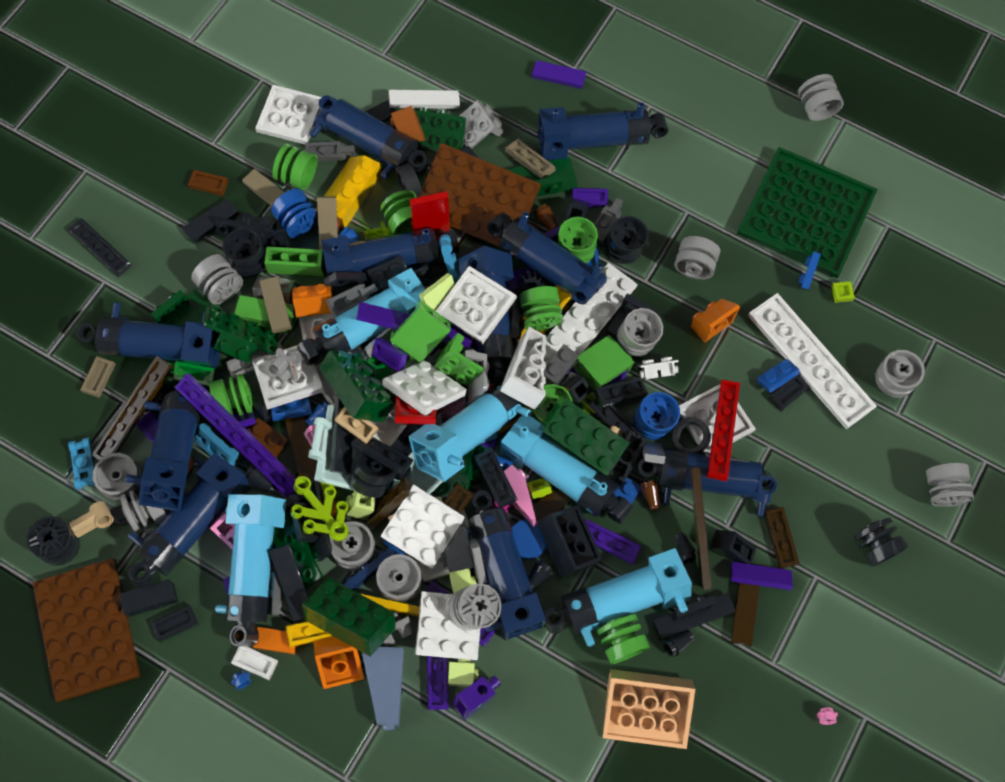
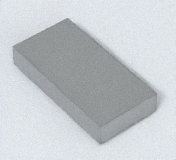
(477, 561)

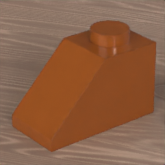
(408, 123)

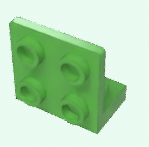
(455, 364)

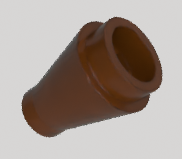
(546, 217)
(651, 494)

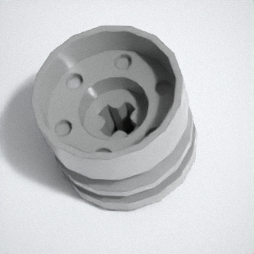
(820, 97)
(217, 279)
(642, 323)
(950, 484)
(138, 513)
(465, 611)

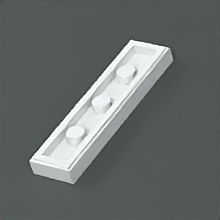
(424, 99)

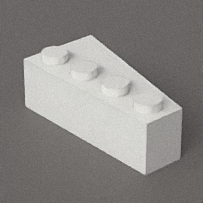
(526, 371)

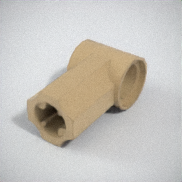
(98, 516)

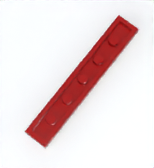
(723, 430)

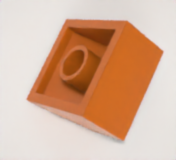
(311, 300)
(714, 319)
(337, 662)

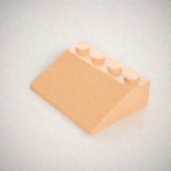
(648, 708)

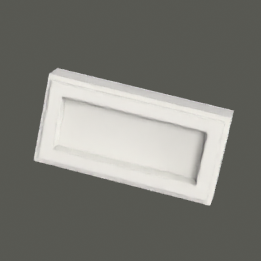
(254, 662)

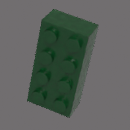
(356, 386)
(583, 435)
(349, 616)

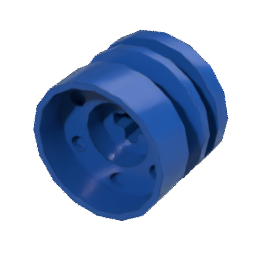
(295, 213)
(660, 407)

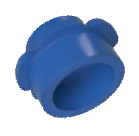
(241, 680)

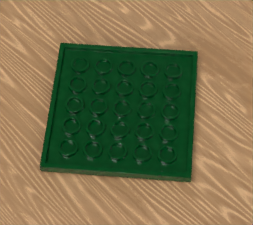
(807, 211)

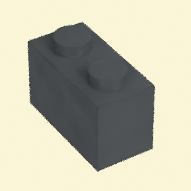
(560, 365)

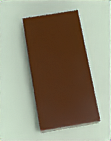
(208, 182)

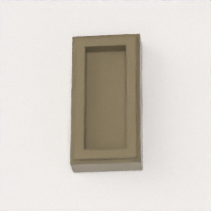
(97, 377)

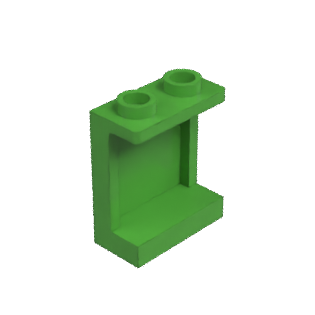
(420, 332)
(603, 362)

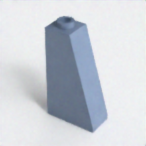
(385, 681)

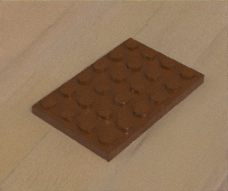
(478, 191)
(85, 630)

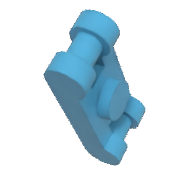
(450, 258)
(211, 443)
(82, 463)

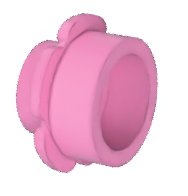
(827, 716)

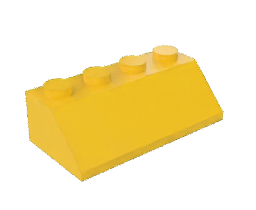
(353, 186)

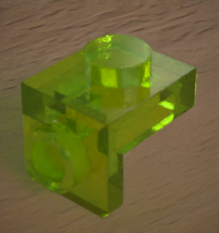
(377, 232)

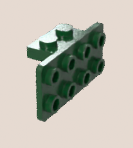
(440, 128)
(559, 181)
(182, 308)
(238, 336)
(469, 474)
(303, 552)

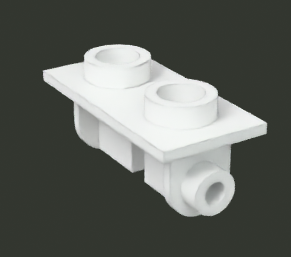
(650, 368)

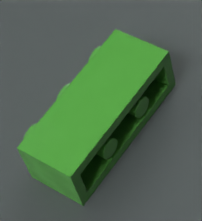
(294, 261)
(255, 310)

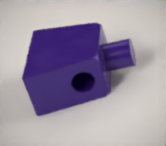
(471, 701)

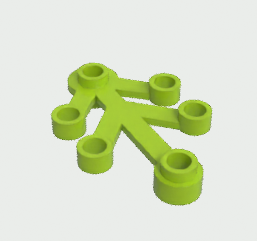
(321, 512)

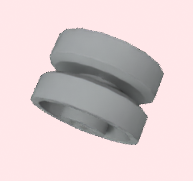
(697, 257)
(899, 373)
(111, 473)
(364, 551)
(402, 567)

